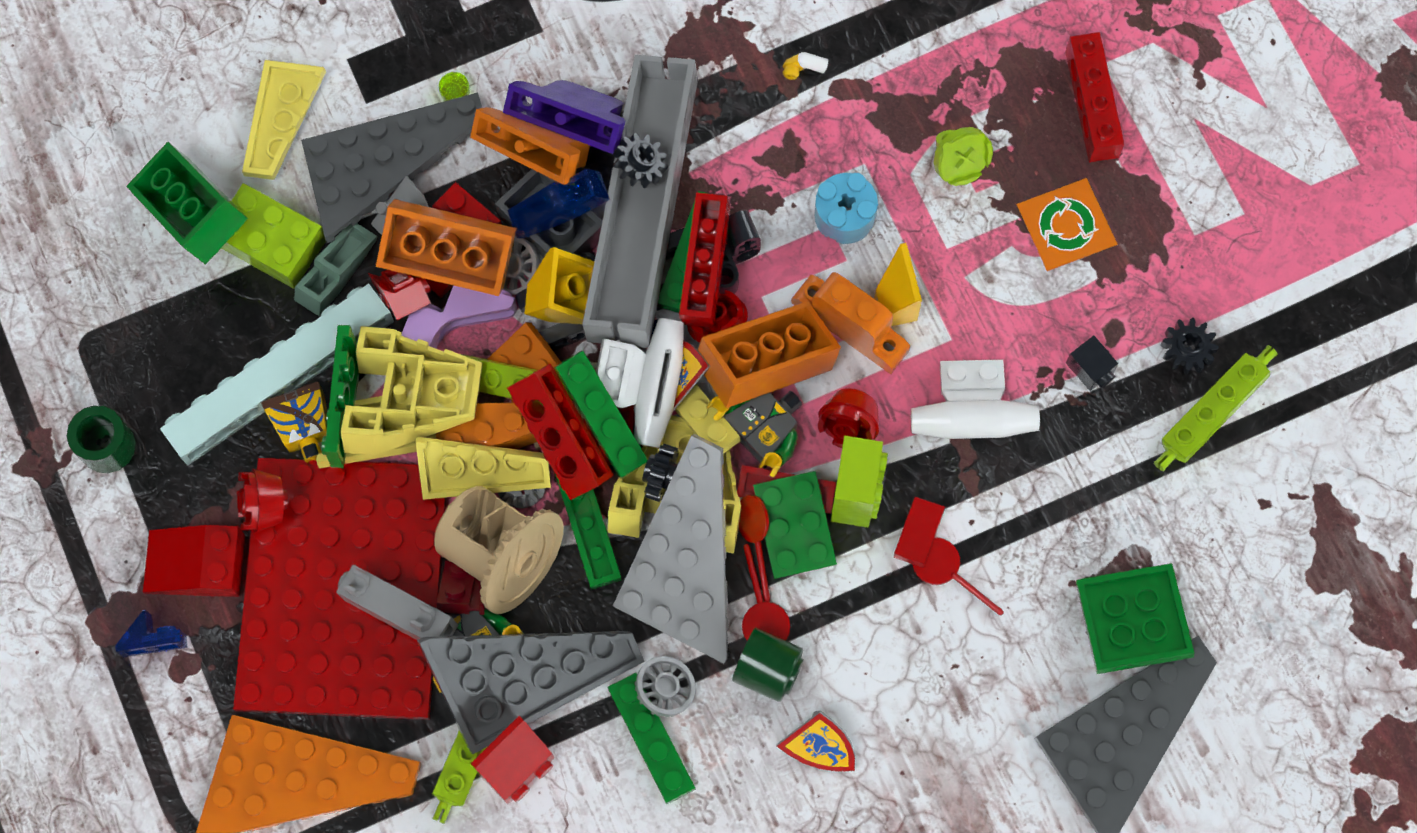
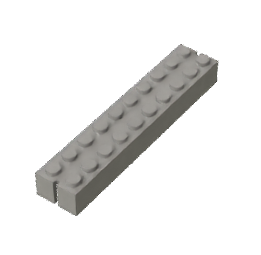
(637, 218)

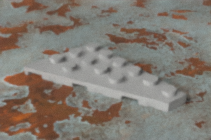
(680, 566)

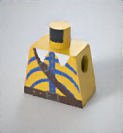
(300, 419)

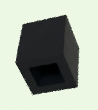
(1092, 364)

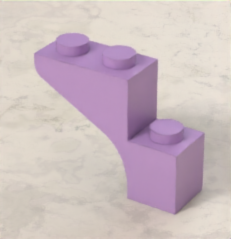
(462, 309)

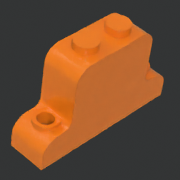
(529, 144)
(855, 318)

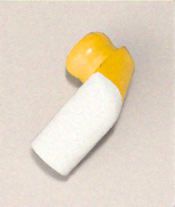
(802, 61)

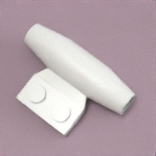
(645, 378)
(974, 405)

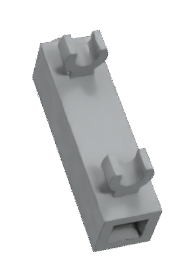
(393, 605)

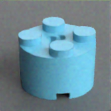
(844, 191)

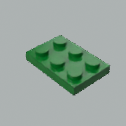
(798, 526)

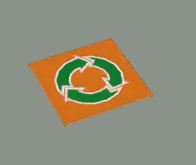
(1066, 224)

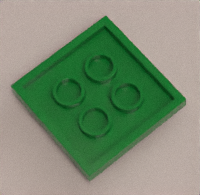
(1134, 618)

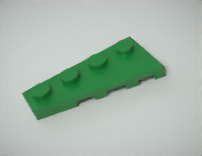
(343, 393)

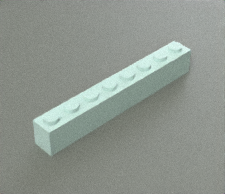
(282, 370)

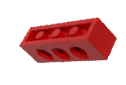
(1094, 97)
(704, 260)
(560, 416)

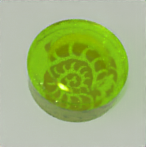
(453, 86)

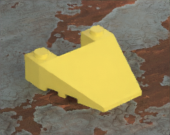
(421, 392)
(629, 500)

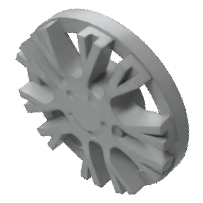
(519, 265)
(665, 686)

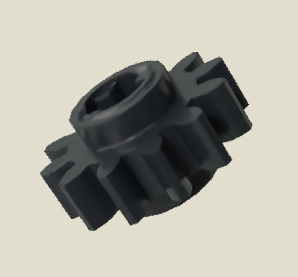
(640, 160)
(1192, 336)
(659, 471)

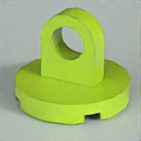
(962, 155)

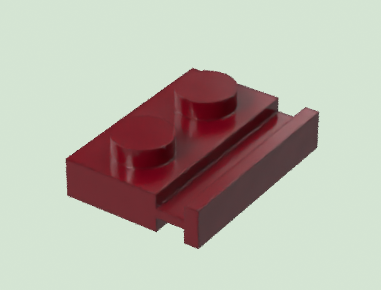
(459, 591)

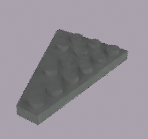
(368, 161)
(522, 675)
(1119, 739)

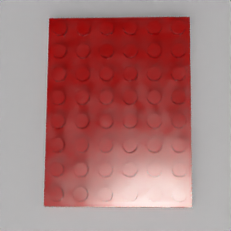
(298, 637)

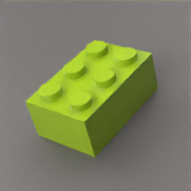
(274, 237)
(859, 481)

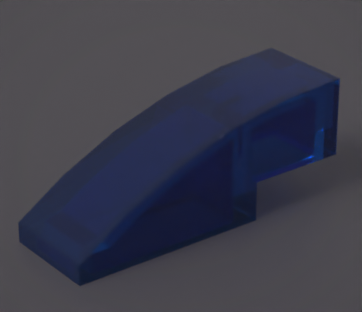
(558, 203)

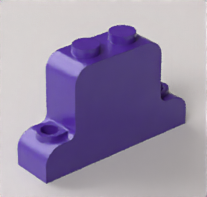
(569, 111)

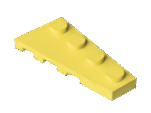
(279, 110)
(453, 467)

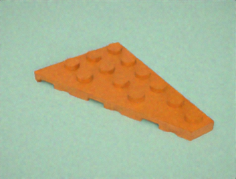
(287, 775)

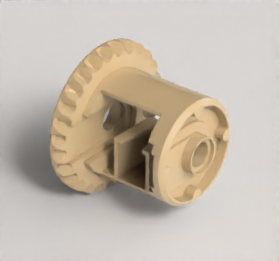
(499, 546)

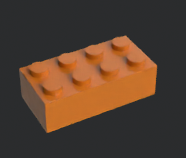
(445, 247)
(768, 353)

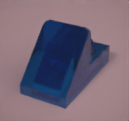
(142, 640)

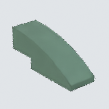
(334, 268)

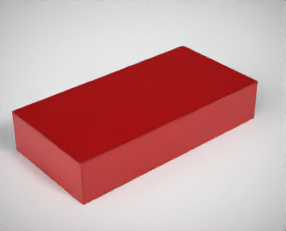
(919, 532)

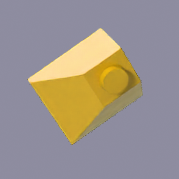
(559, 288)
(899, 288)

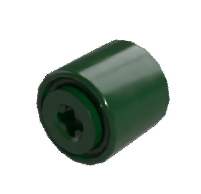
(95, 426)
(768, 665)

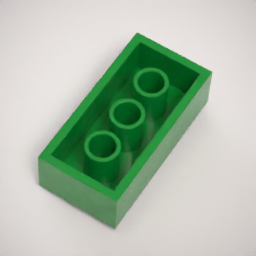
(186, 203)

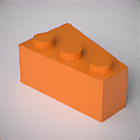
(493, 426)

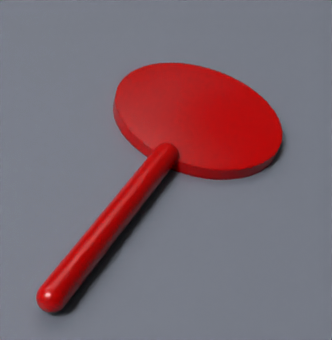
(754, 527)
(943, 566)
(763, 615)

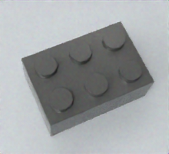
(572, 236)

